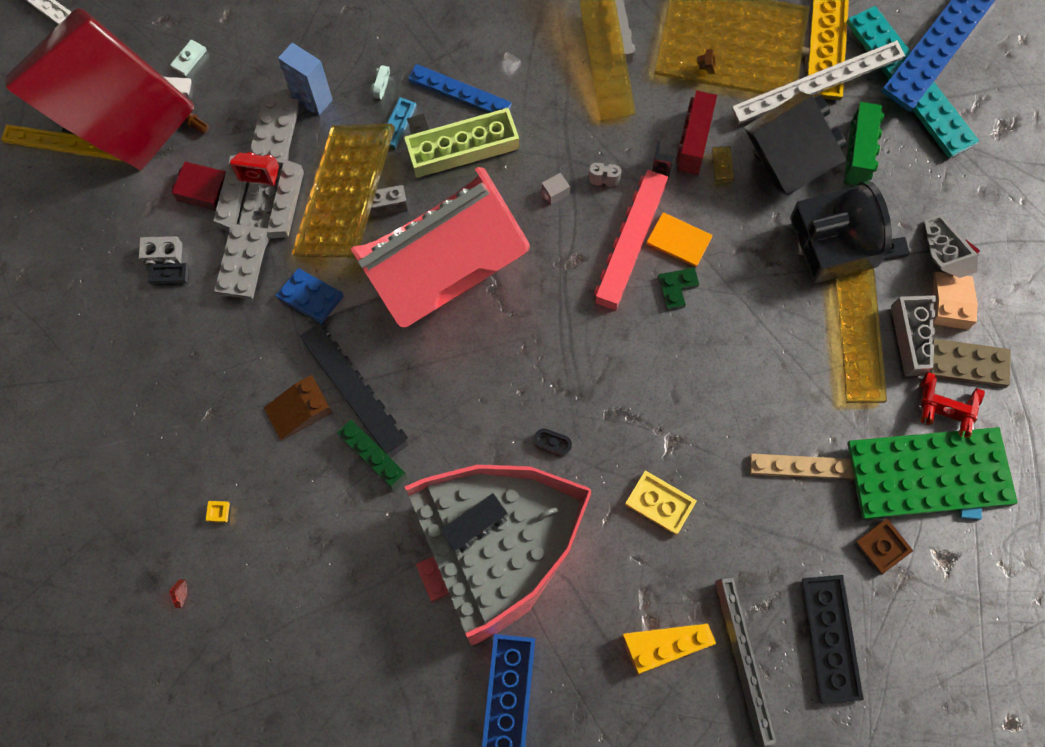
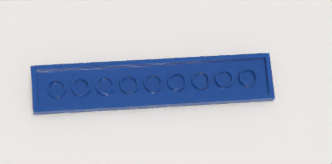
(934, 51)

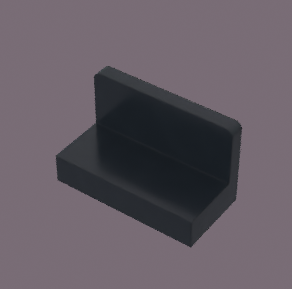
(662, 162)

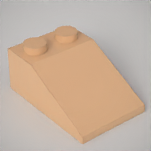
(954, 301)

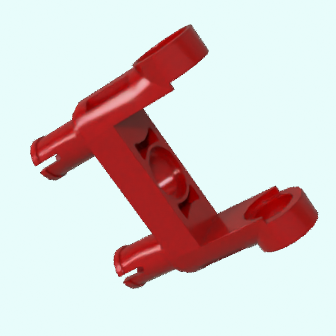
(935, 403)

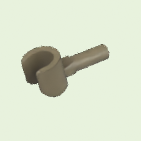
(805, 54)

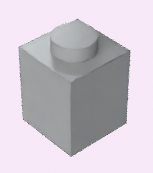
(555, 189)

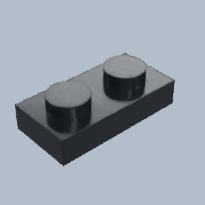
(168, 273)

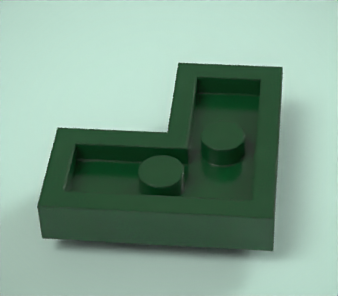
(672, 285)

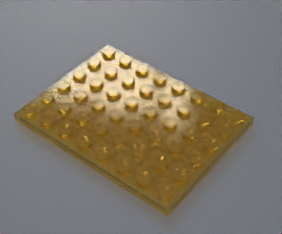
(753, 42)

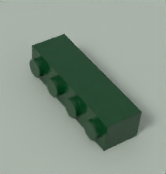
(372, 455)

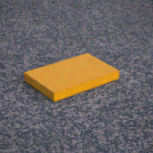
(679, 239)

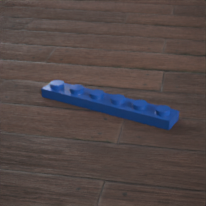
(457, 90)

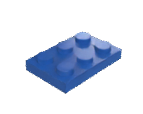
(309, 296)

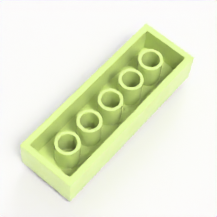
(462, 142)

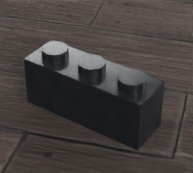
(475, 523)

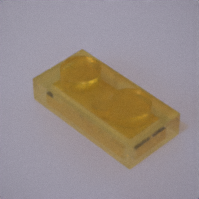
(723, 164)

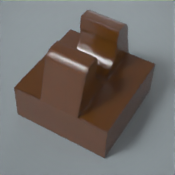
(707, 61)

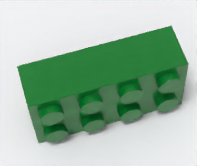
(863, 143)

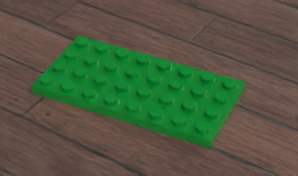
(931, 473)

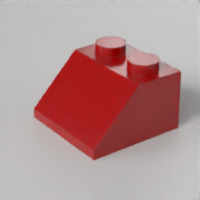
(255, 168)

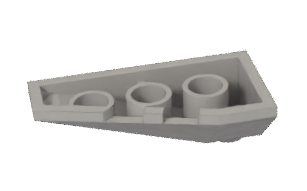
(949, 248)

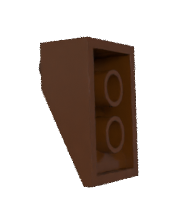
(297, 408)

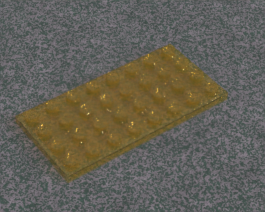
(343, 190)

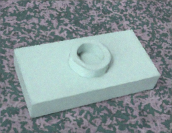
(188, 57)

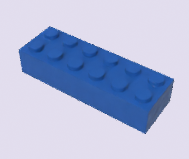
(509, 691)

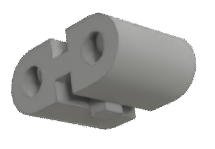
(604, 174)

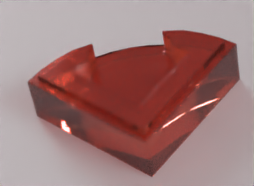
(179, 593)

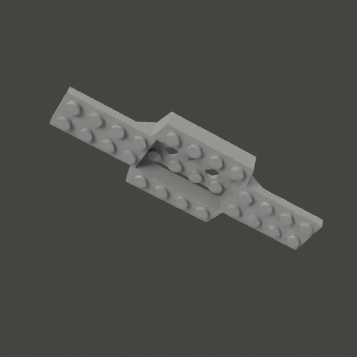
(276, 203)

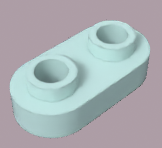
(382, 76)

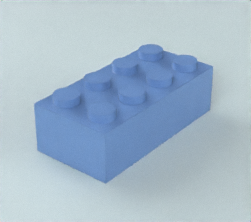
(305, 78)

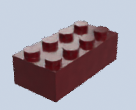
(695, 132)

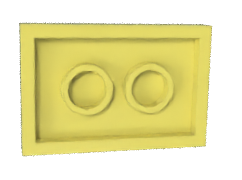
(660, 503)

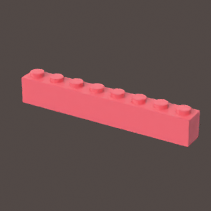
(631, 240)

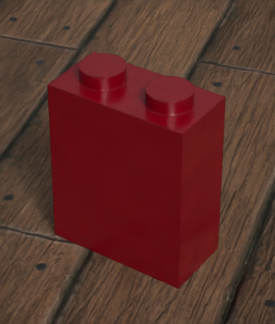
(198, 185)

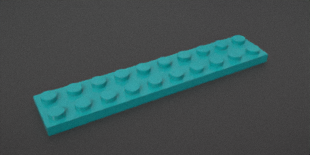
(933, 108)

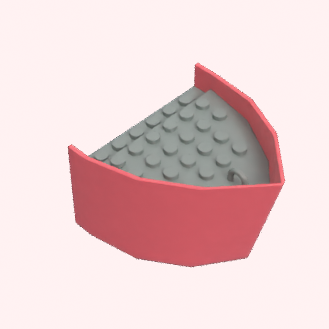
(514, 563)

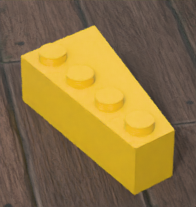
(662, 646)

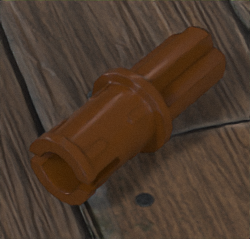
(194, 121)

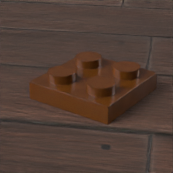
(884, 546)

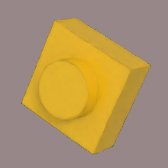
(217, 511)

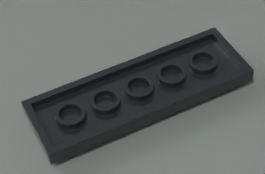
(832, 639)

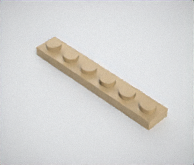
(801, 466)

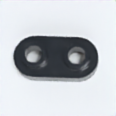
(553, 441)

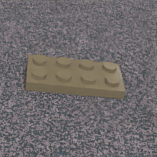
(971, 363)

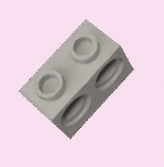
(389, 201)
(161, 247)

